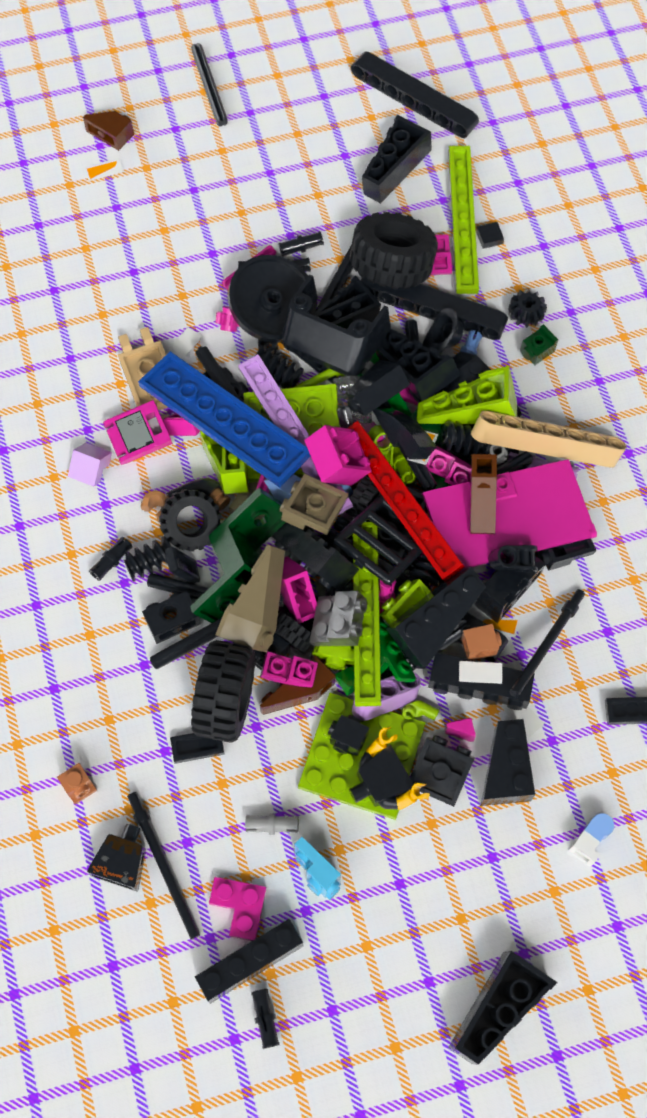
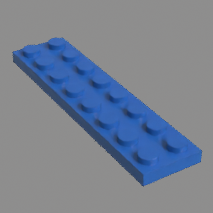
(225, 419)

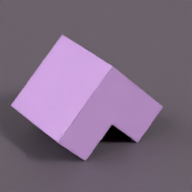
(88, 463)

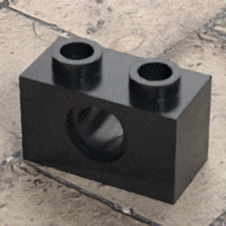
(167, 628)

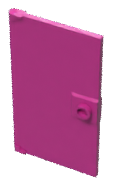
(532, 508)

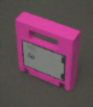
(133, 433)

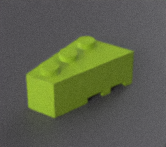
(228, 468)

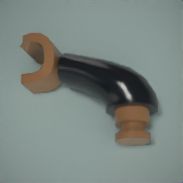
(206, 485)

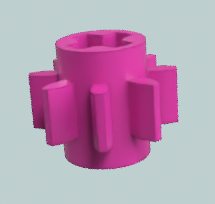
(226, 320)

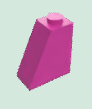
(297, 591)

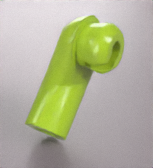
(419, 708)

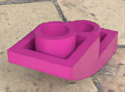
(449, 467)
(288, 671)

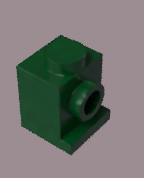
(539, 345)

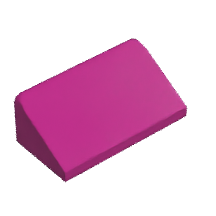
(179, 426)

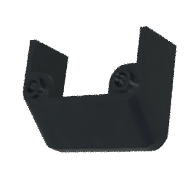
(327, 343)

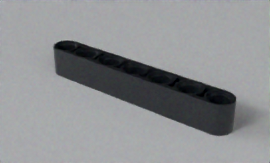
(415, 94)
(430, 301)

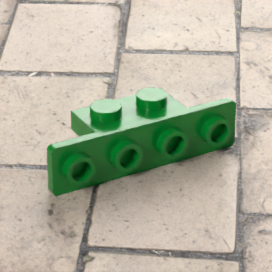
(393, 657)

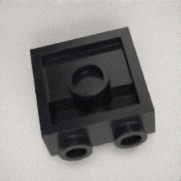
(565, 554)
(442, 769)

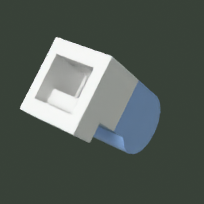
(597, 829)

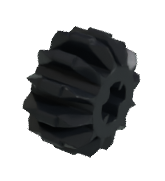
(527, 308)

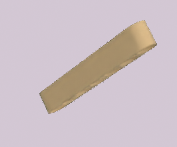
(548, 439)

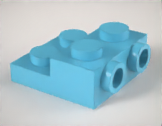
(321, 875)

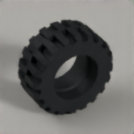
(393, 250)
(223, 691)

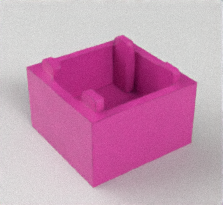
(338, 455)

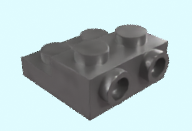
(338, 619)

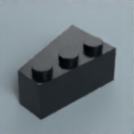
(505, 590)

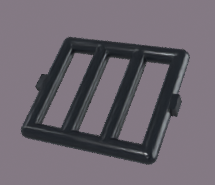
(362, 560)

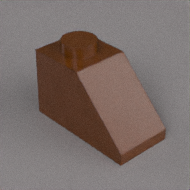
(110, 128)

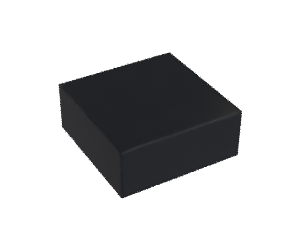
(490, 235)

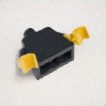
(385, 777)

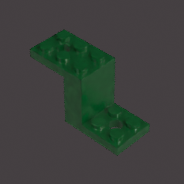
(237, 549)

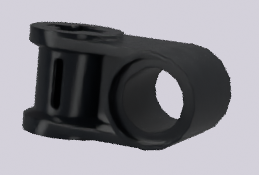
(518, 558)

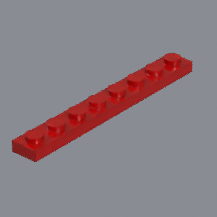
(408, 509)

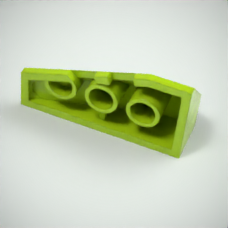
(490, 392)

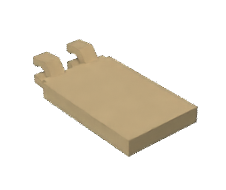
(138, 363)

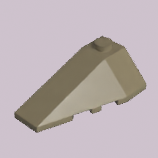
(255, 612)

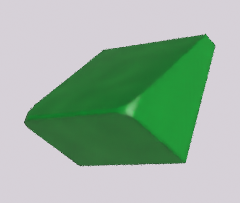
(346, 680)

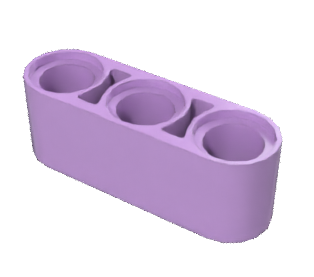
(393, 696)

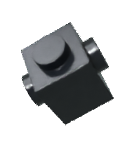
(348, 735)

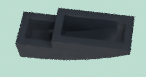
(405, 433)

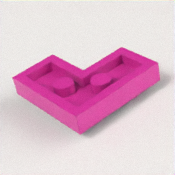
(246, 902)

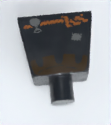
(120, 859)

